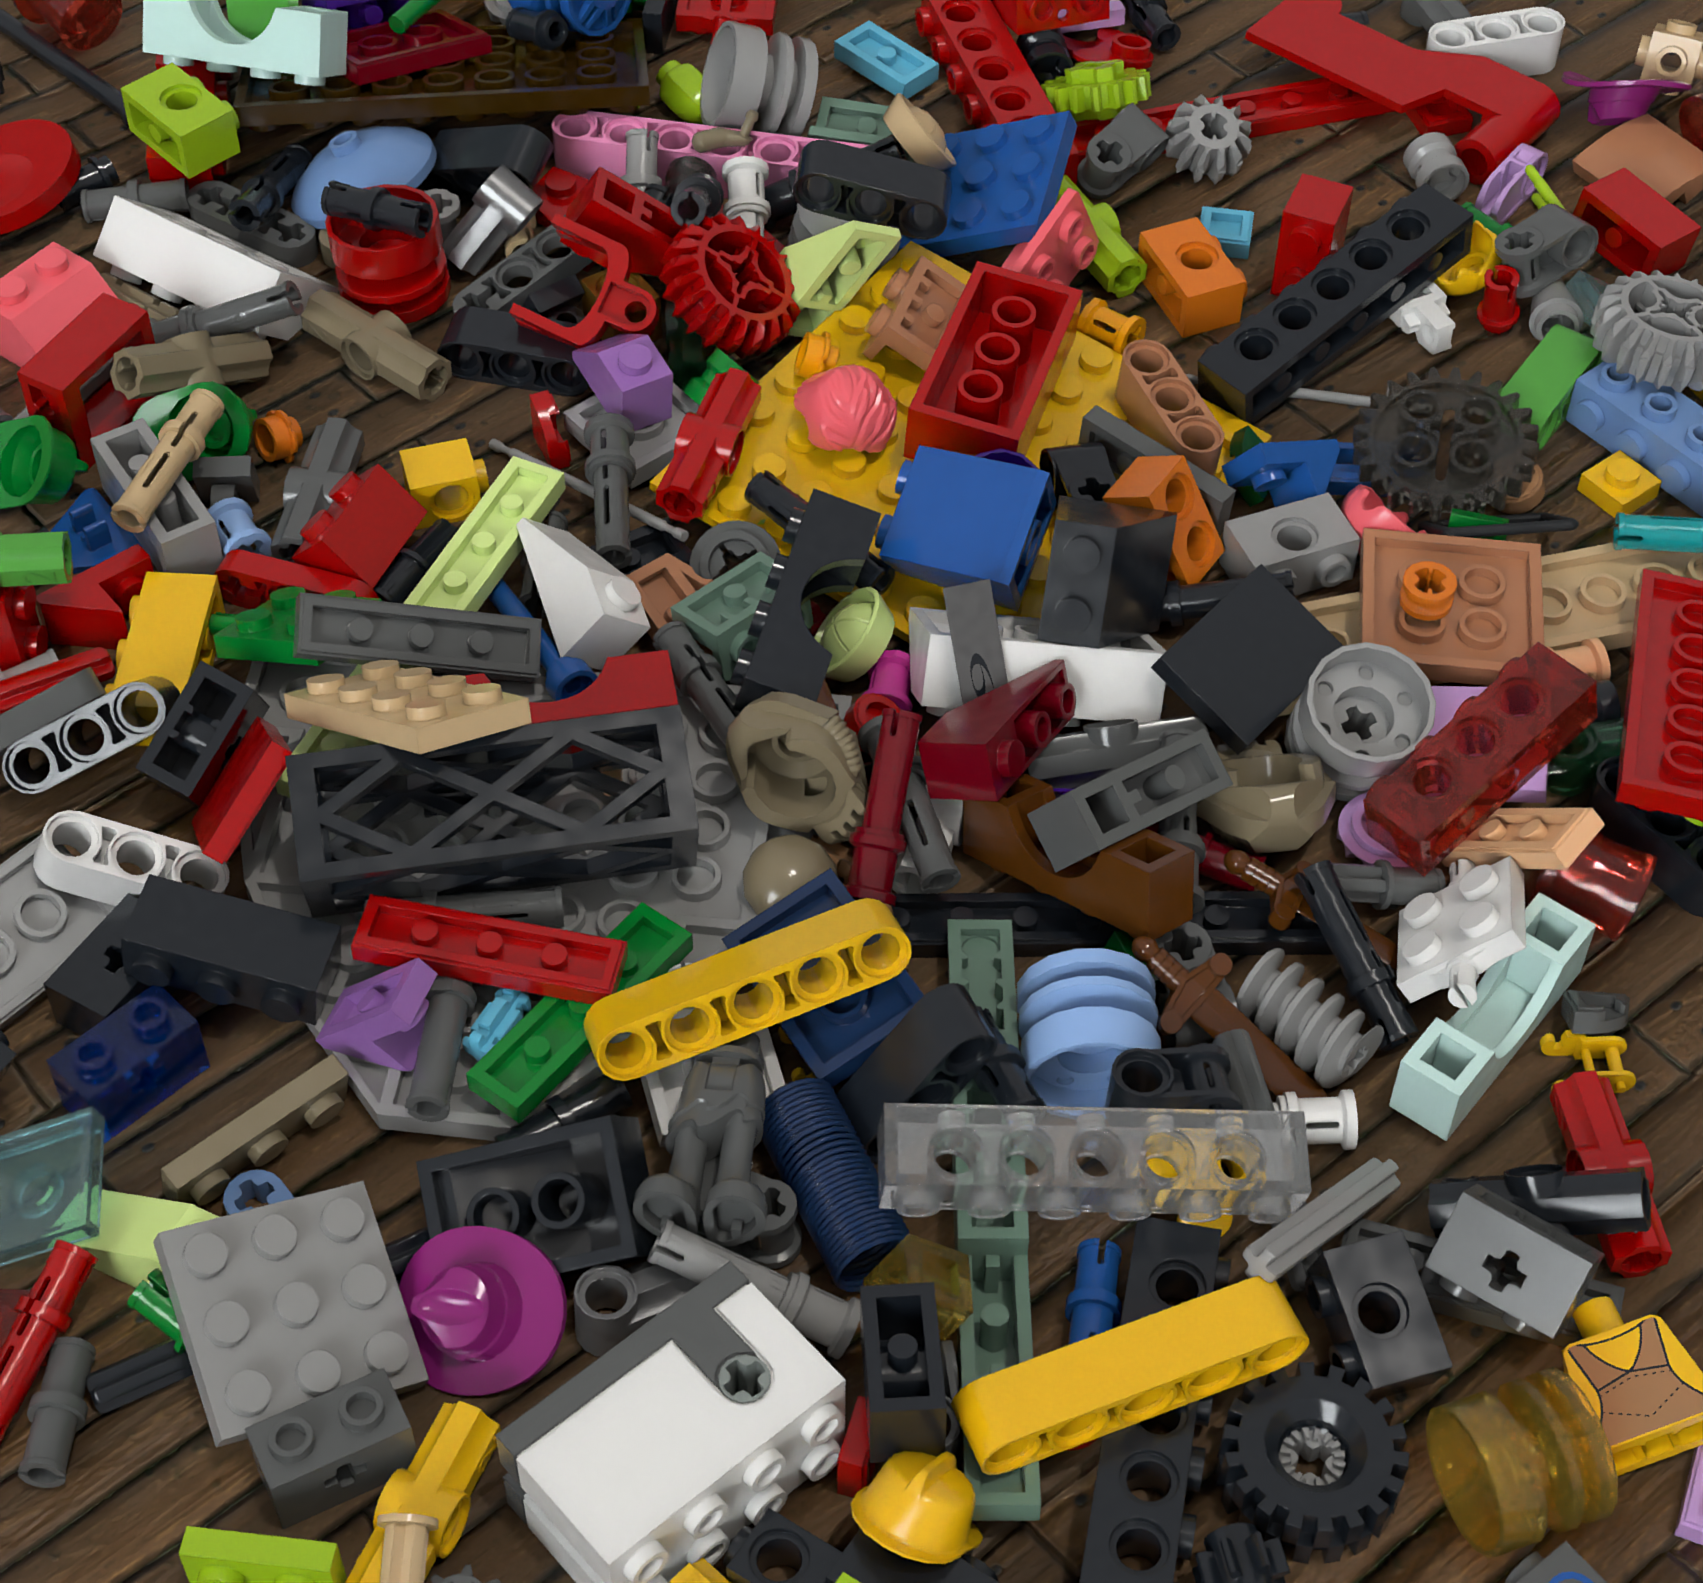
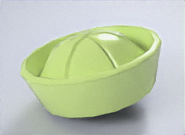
(856, 634)

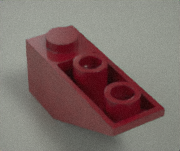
(995, 737)

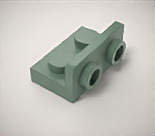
(725, 608)

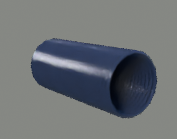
(831, 1178)

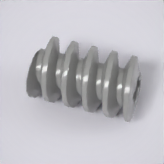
(1305, 1025)

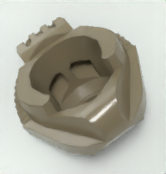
(798, 766)
(1273, 798)

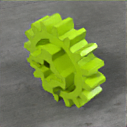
(1097, 89)

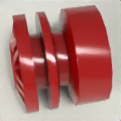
(391, 267)

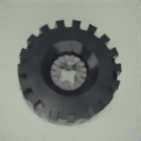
(1313, 1420)

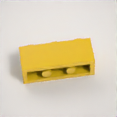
(167, 633)

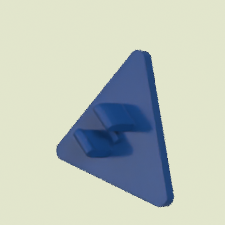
(93, 531)

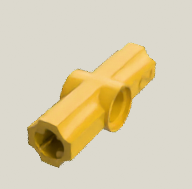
(435, 1485)

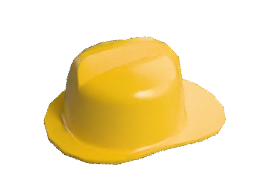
(919, 1508)

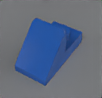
(1286, 469)

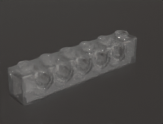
(1264, 1144)

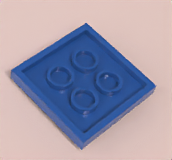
(1002, 183)

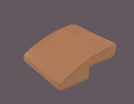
(1649, 152)

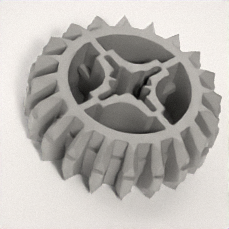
(1652, 329)

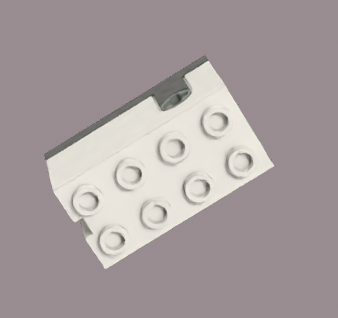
(675, 1437)

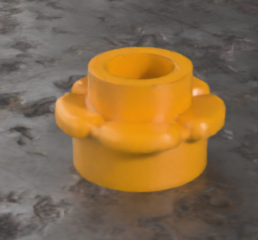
(815, 355)

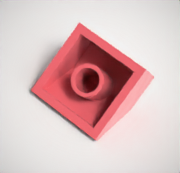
(43, 299)

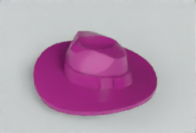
(1621, 99)
(483, 1309)

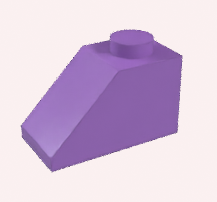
(628, 378)

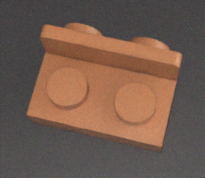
(915, 312)

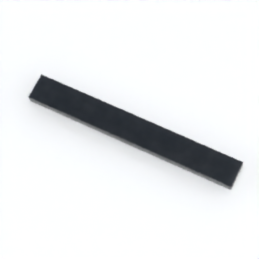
(1050, 926)

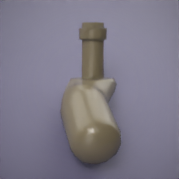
(722, 137)

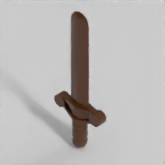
(1287, 898)
(1196, 997)

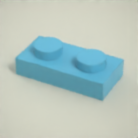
(886, 60)

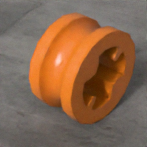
(1430, 577)

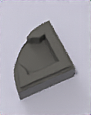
(1594, 1011)

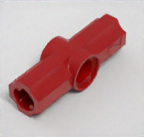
(708, 445)
(1600, 1140)

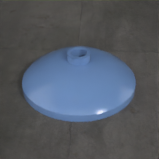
(364, 160)

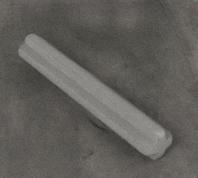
(1321, 1220)

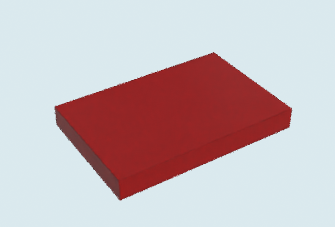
(240, 790)

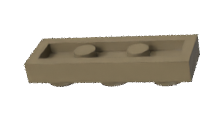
(257, 1134)

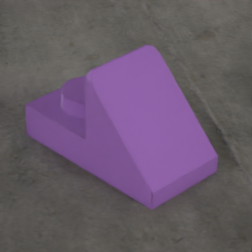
(382, 1017)

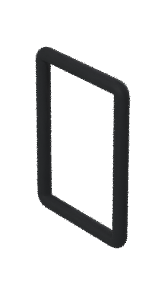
(1518, 524)

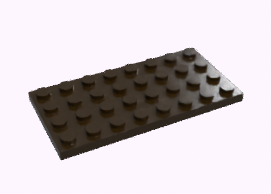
(510, 80)

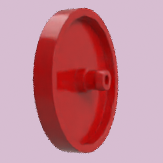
(35, 170)

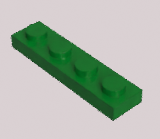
(552, 1035)

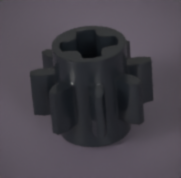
(1240, 1556)

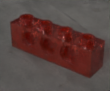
(1425, 829)

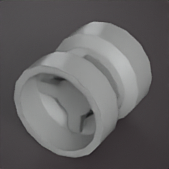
(1434, 162)

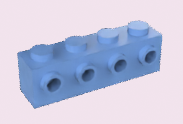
(1647, 424)

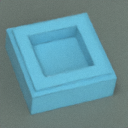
(1231, 228)

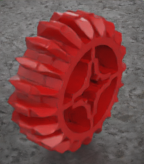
(730, 286)

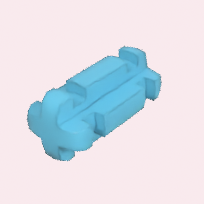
(496, 1021)

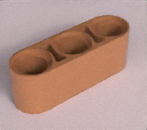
(1166, 404)

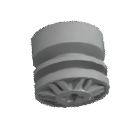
(760, 76)
(1361, 715)

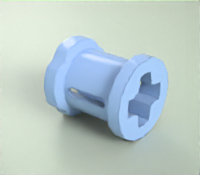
(239, 527)

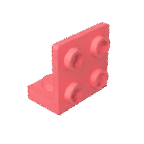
(1061, 244)

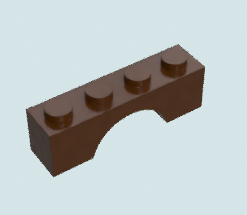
(1133, 884)

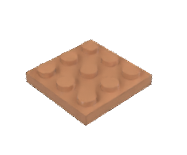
(1492, 613)

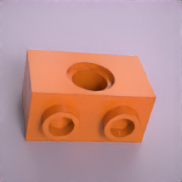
(1192, 277)

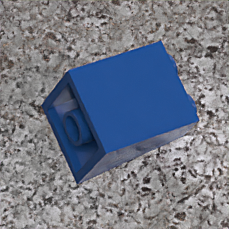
(968, 522)

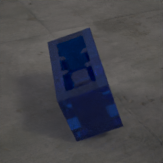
(130, 1060)

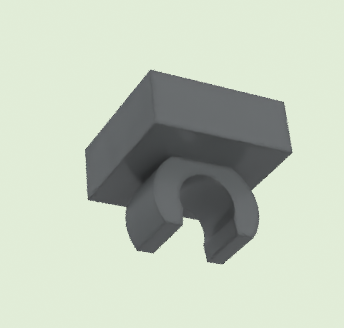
(226, 478)

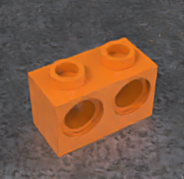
(1170, 486)

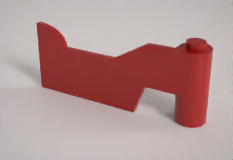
(1403, 78)

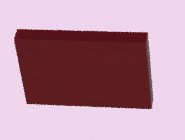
(432, 41)

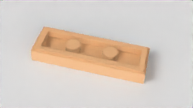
(1531, 837)

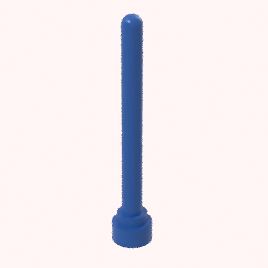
(564, 675)

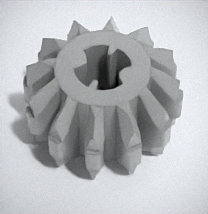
(1208, 139)

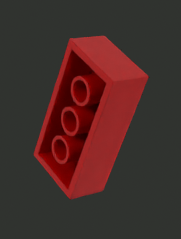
(994, 364)

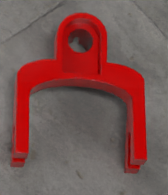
(613, 303)

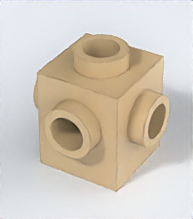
(1674, 37)

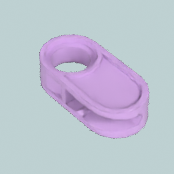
(1509, 184)

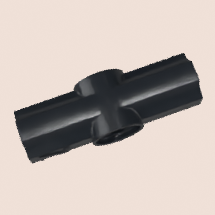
(1570, 1200)

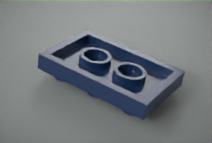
(846, 1031)

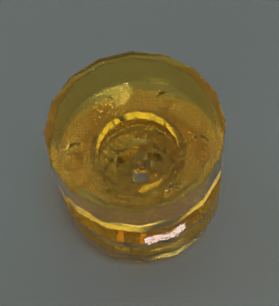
(1522, 1462)

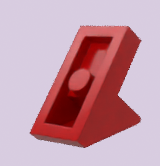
(96, 601)

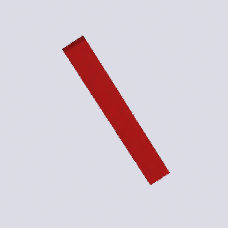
(1268, 109)

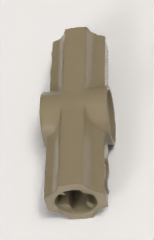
(376, 345)
(189, 360)

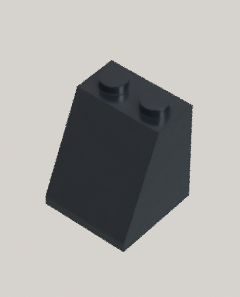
(1105, 572)

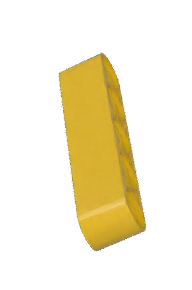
(713, 982)
(1128, 1374)

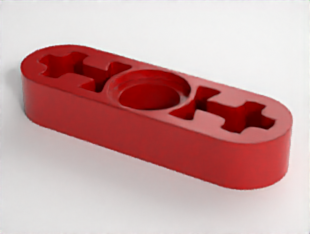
(250, 578)

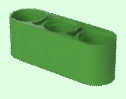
(1550, 376)

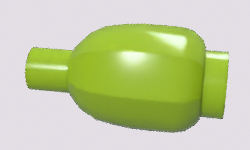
(681, 90)

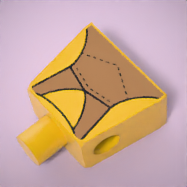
(1637, 1384)

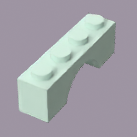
(296, 41)
(1463, 1057)

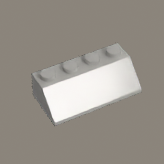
(194, 262)
(1107, 681)

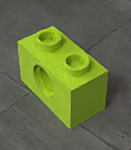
(181, 120)

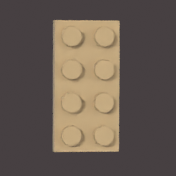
(406, 707)

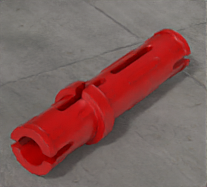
(39, 1322)

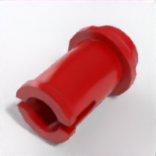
(1499, 307)

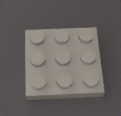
(287, 1306)

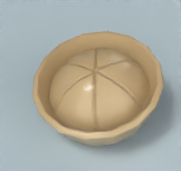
(918, 134)

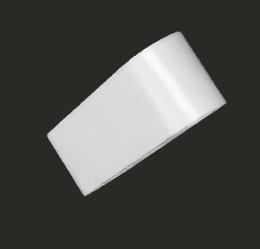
(1517, 39)
(105, 846)

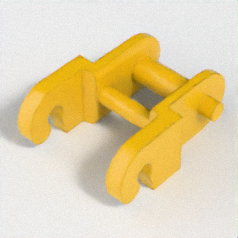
(1591, 1048)

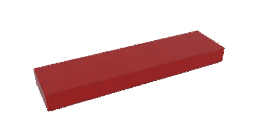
(490, 949)

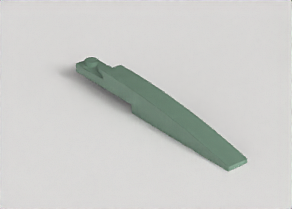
(997, 1248)

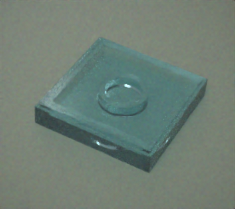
(50, 1184)

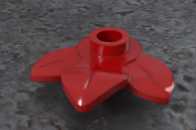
(1113, 45)

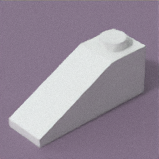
(586, 599)

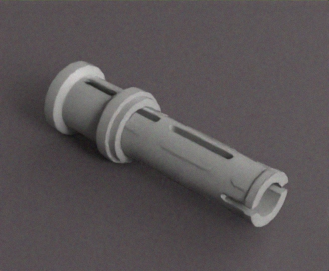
(808, 1308)

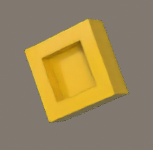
(1619, 484)

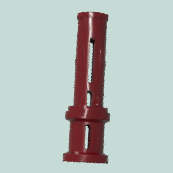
(879, 839)

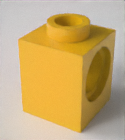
(444, 480)

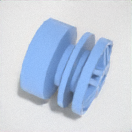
(1078, 1017)

